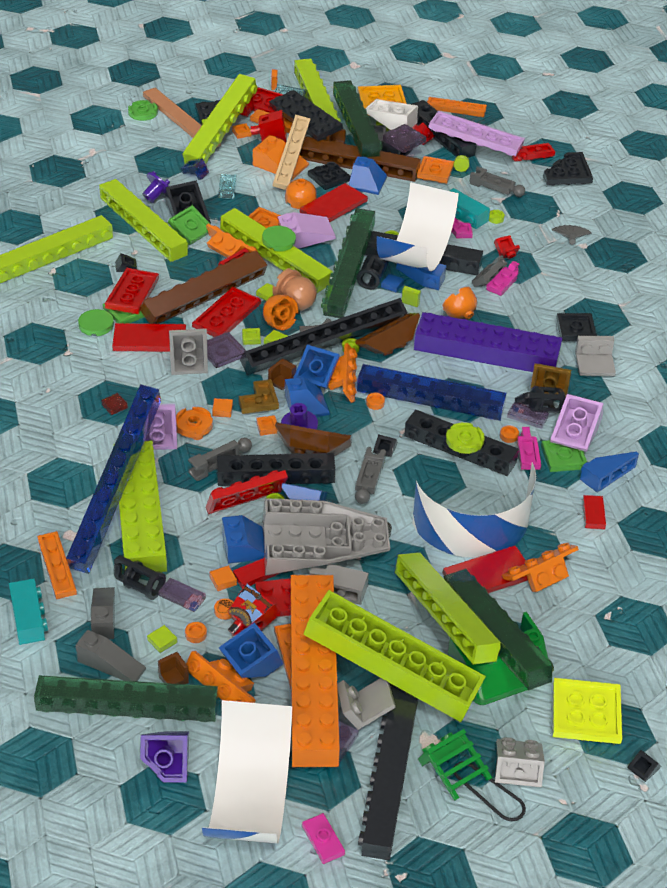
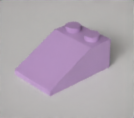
(307, 228)
(577, 422)
(164, 428)

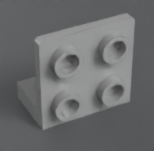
(595, 355)
(366, 704)
(519, 762)

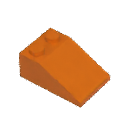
(269, 153)

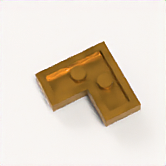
(263, 399)

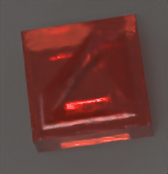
(114, 404)

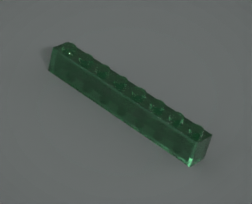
(357, 119)
(348, 263)
(516, 647)
(126, 698)

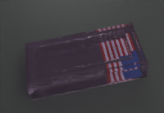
(523, 414)
(182, 594)

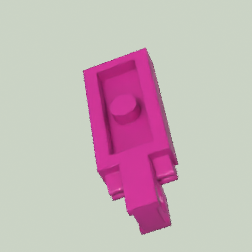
(503, 279)
(528, 450)

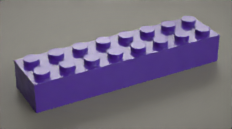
(485, 342)

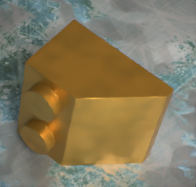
(551, 377)

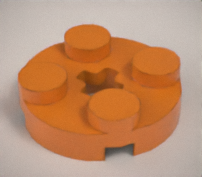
(193, 430)

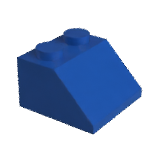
(242, 539)
(251, 653)

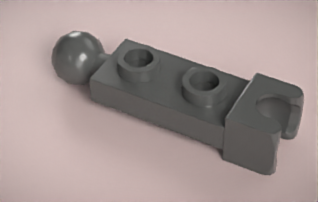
(495, 182)
(208, 461)
(369, 475)

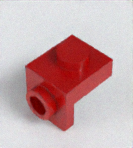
(423, 129)
(506, 247)

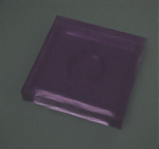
(223, 350)

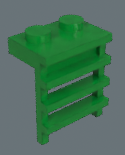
(449, 747)

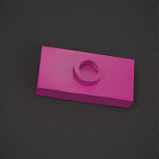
(323, 838)

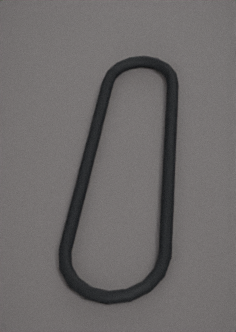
(487, 803)

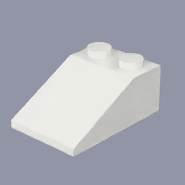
(393, 113)

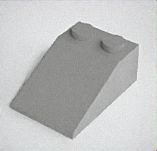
(188, 351)

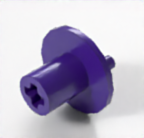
(155, 188)
(300, 417)

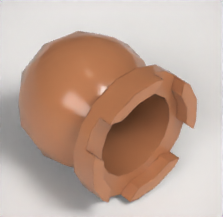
(297, 287)

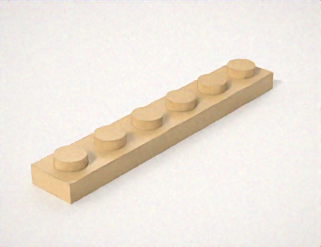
(291, 152)

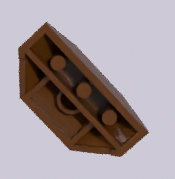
(391, 335)
(307, 440)

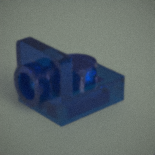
(196, 166)

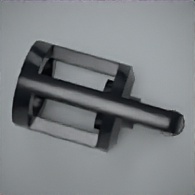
(375, 267)
(537, 399)
(133, 573)

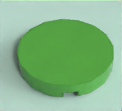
(143, 110)
(279, 238)
(95, 322)

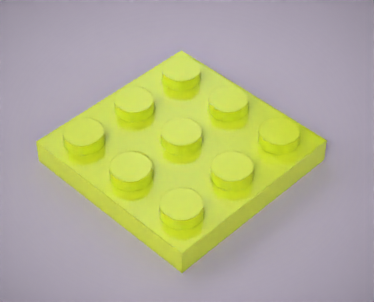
(587, 710)

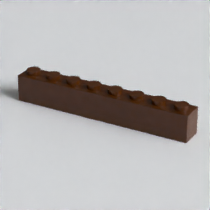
(345, 156)
(203, 288)

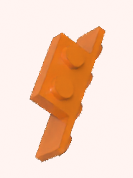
(224, 242)
(345, 373)
(545, 569)
(221, 674)

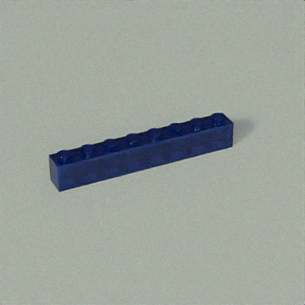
(432, 392)

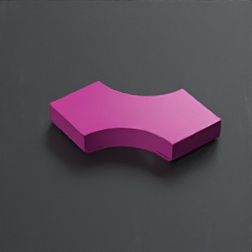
(461, 229)

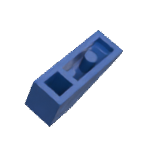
(429, 279)
(607, 469)

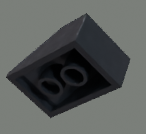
(183, 196)

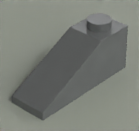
(103, 612)
(107, 657)

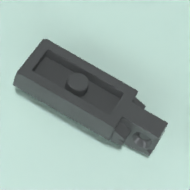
(489, 271)

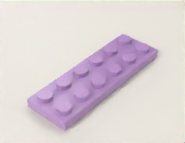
(476, 133)

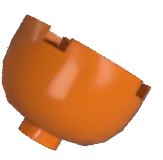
(300, 193)
(462, 305)
(280, 311)

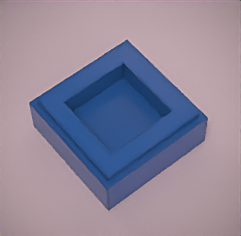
(392, 283)

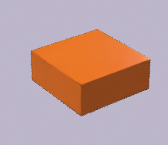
(274, 77)
(241, 131)
(222, 407)
(266, 425)
(223, 578)

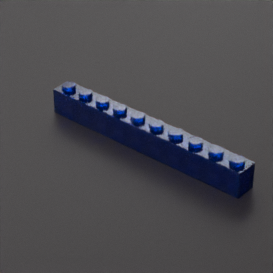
(113, 479)

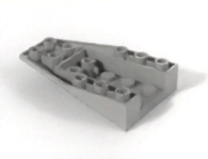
(318, 534)

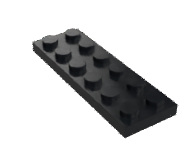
(294, 104)

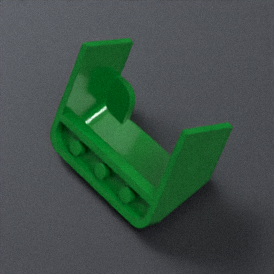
(499, 679)

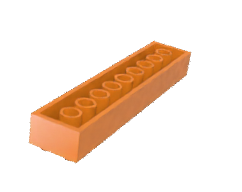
(312, 680)

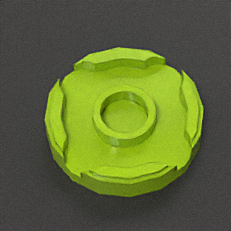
(465, 438)

